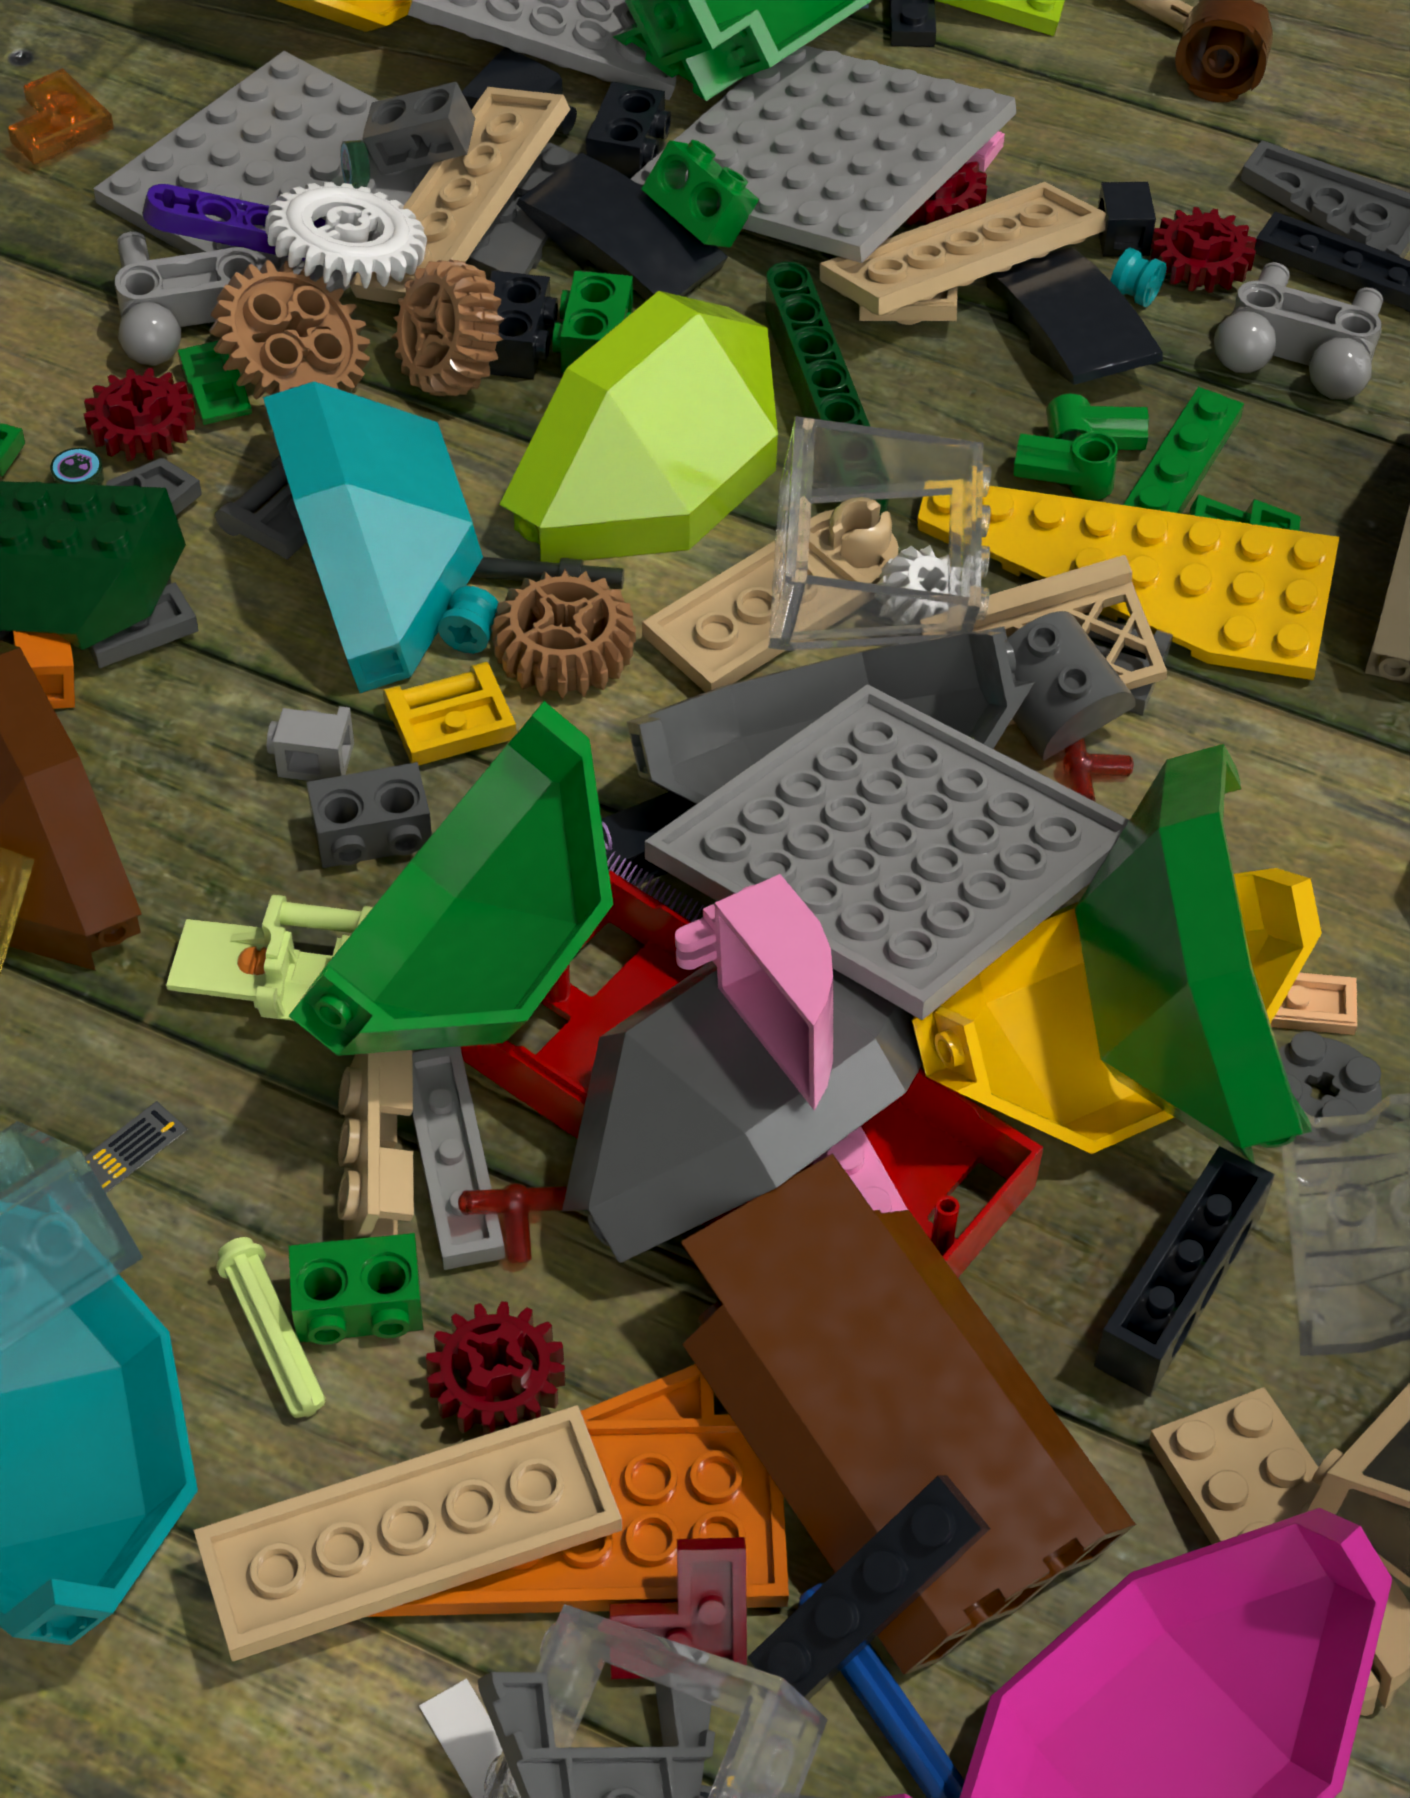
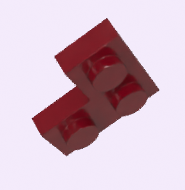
(708, 1606)

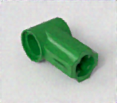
(1072, 416)
(1083, 464)

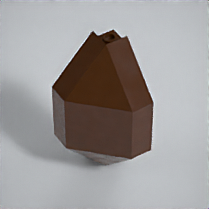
(49, 813)

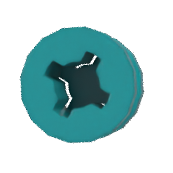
(1138, 276)
(468, 620)

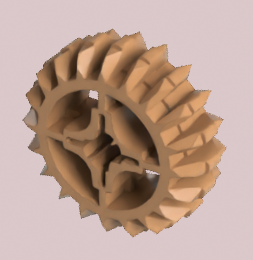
(447, 328)
(561, 646)

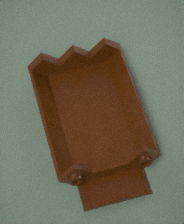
(870, 1376)

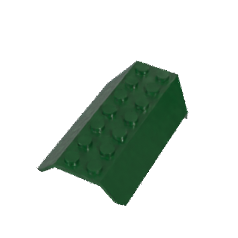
(83, 557)

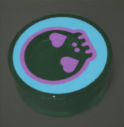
(355, 163)
(77, 467)

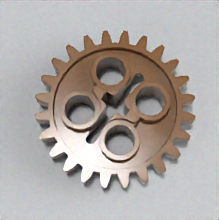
(287, 331)

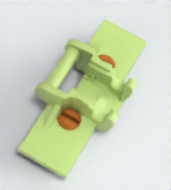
(255, 960)

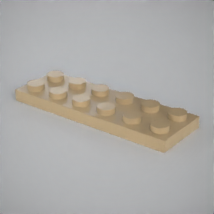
(467, 192)
(964, 248)
(406, 1532)

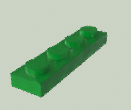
(1187, 452)

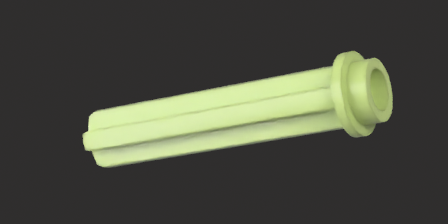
(244, 1268)

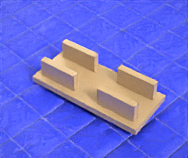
(375, 1179)

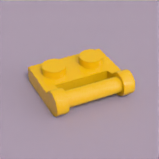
(450, 715)

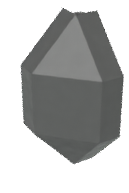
(722, 732)
(701, 1117)

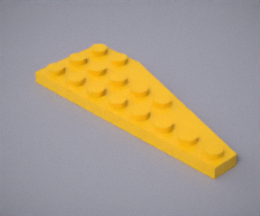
(1217, 585)

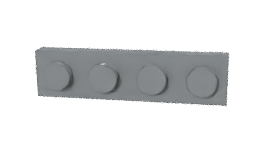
(452, 1157)

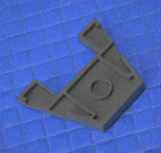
(524, 1726)

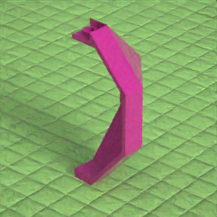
(1200, 1676)

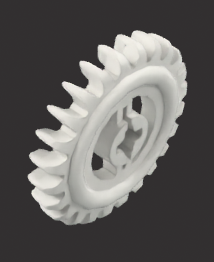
(344, 238)

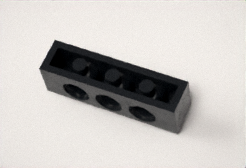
(1183, 1271)

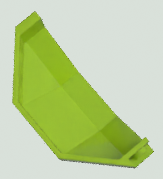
(650, 435)

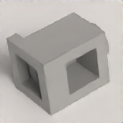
(311, 743)

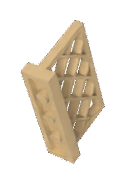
(1079, 593)

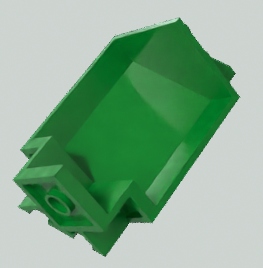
(727, 39)

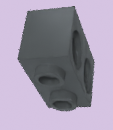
(419, 128)
(369, 814)

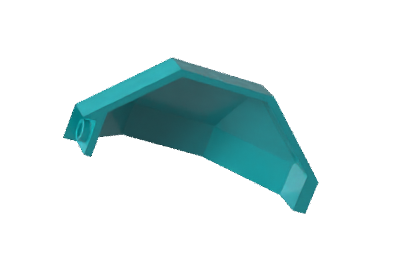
(377, 520)
(87, 1462)

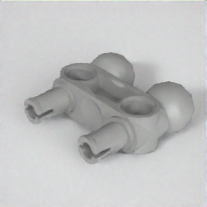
(169, 294)
(1303, 328)

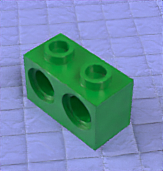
(695, 201)
(590, 312)
(355, 1273)

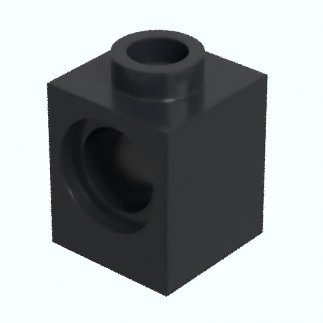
(1128, 217)

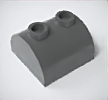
(1072, 686)

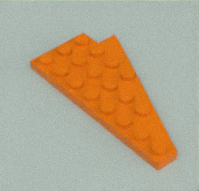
(672, 1478)

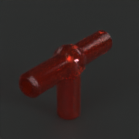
(1081, 765)
(515, 1203)

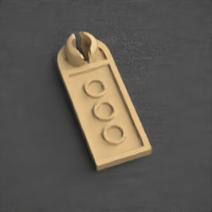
(725, 623)
(1248, 1470)

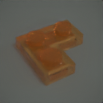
(63, 120)

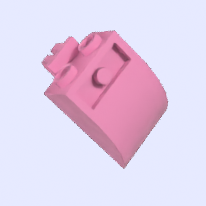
(773, 973)

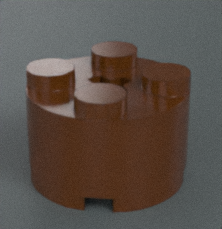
(1224, 48)

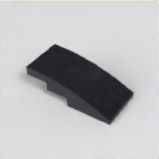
(619, 229)
(1074, 317)

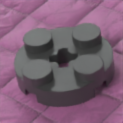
(1335, 1065)

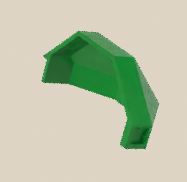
(479, 912)
(1175, 967)

